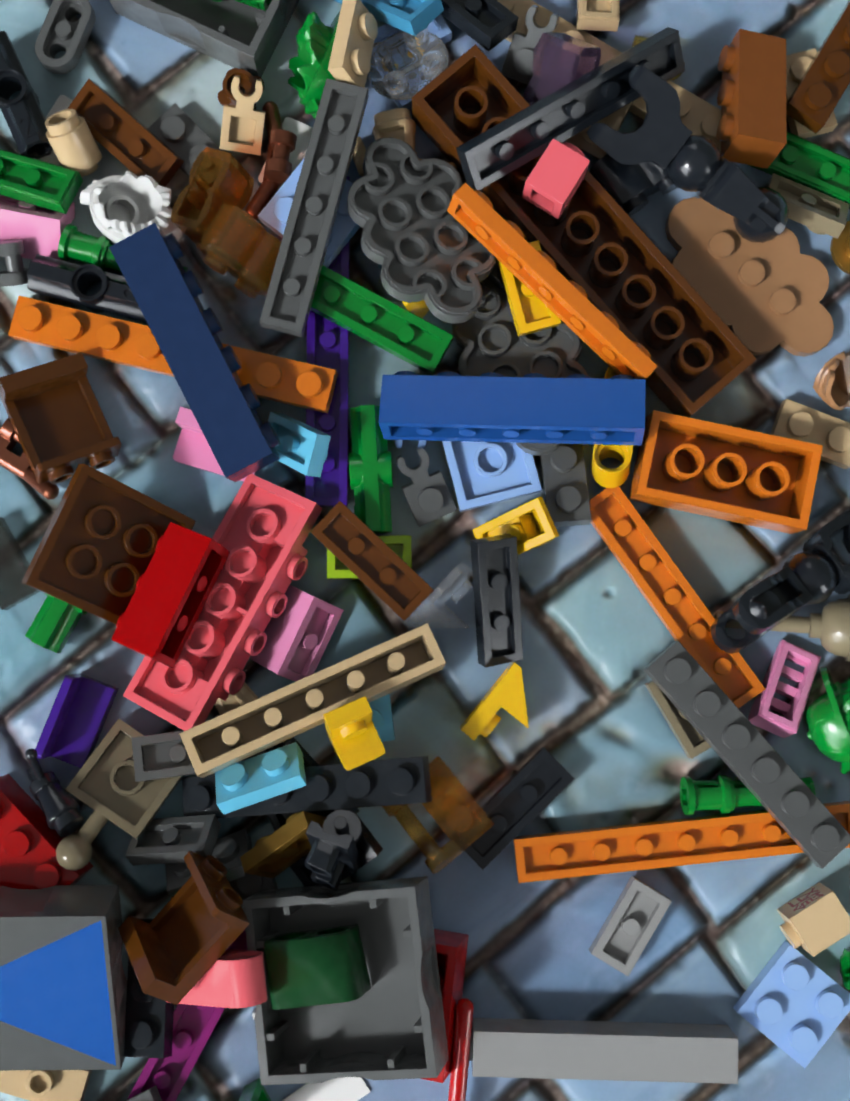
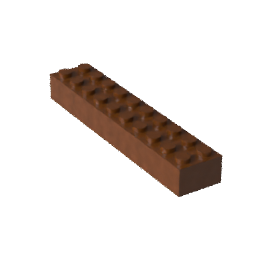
(592, 244)

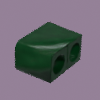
(316, 967)

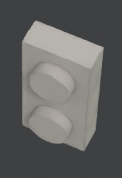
(630, 925)

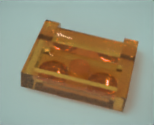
(452, 810)

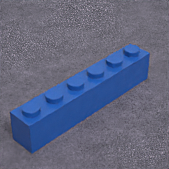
(513, 408)

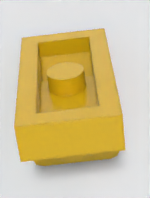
(528, 522)
(505, 693)
(353, 733)

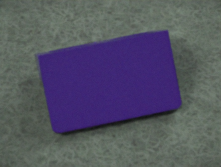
(76, 719)

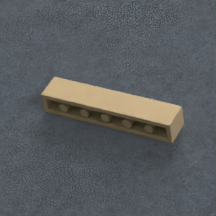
(303, 703)

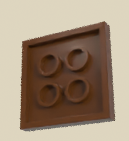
(99, 544)

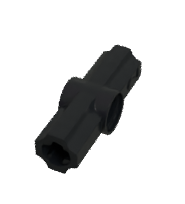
(24, 112)
(71, 282)

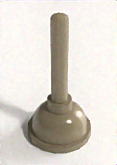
(830, 626)

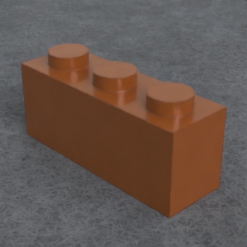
(752, 99)

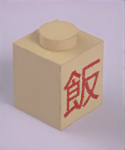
(814, 919)

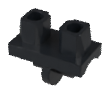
(334, 848)

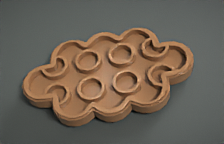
(757, 289)

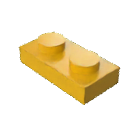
(527, 310)

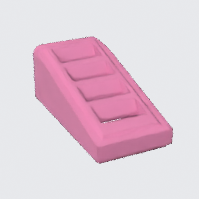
(789, 724)

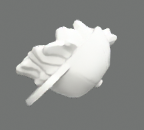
(129, 204)

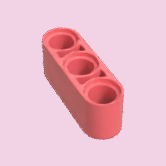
(231, 982)

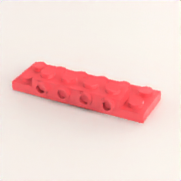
(266, 553)

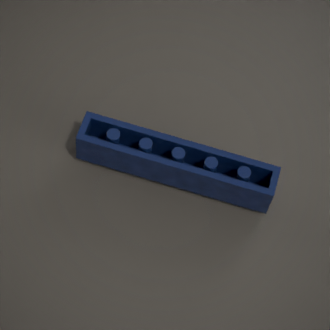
(195, 352)

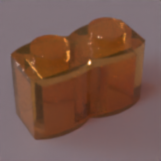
(213, 181)
(242, 248)

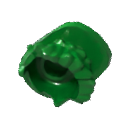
(312, 63)
(830, 721)

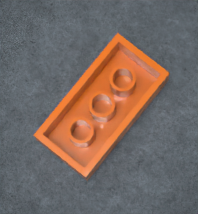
(726, 472)

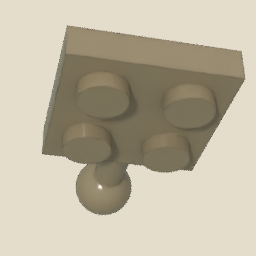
(110, 789)

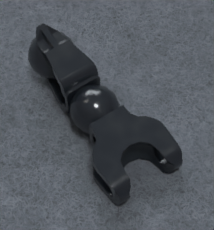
(692, 160)
(803, 581)

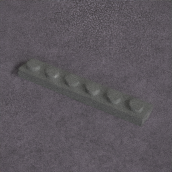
(314, 208)
(748, 754)

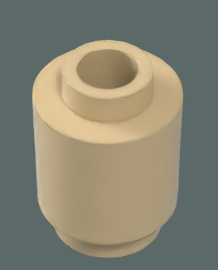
(73, 142)

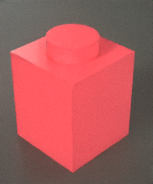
(556, 177)

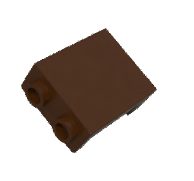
(58, 419)
(186, 933)

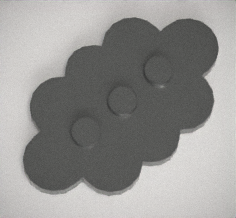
(413, 236)
(493, 346)

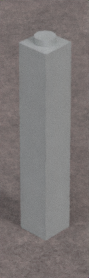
(604, 1050)

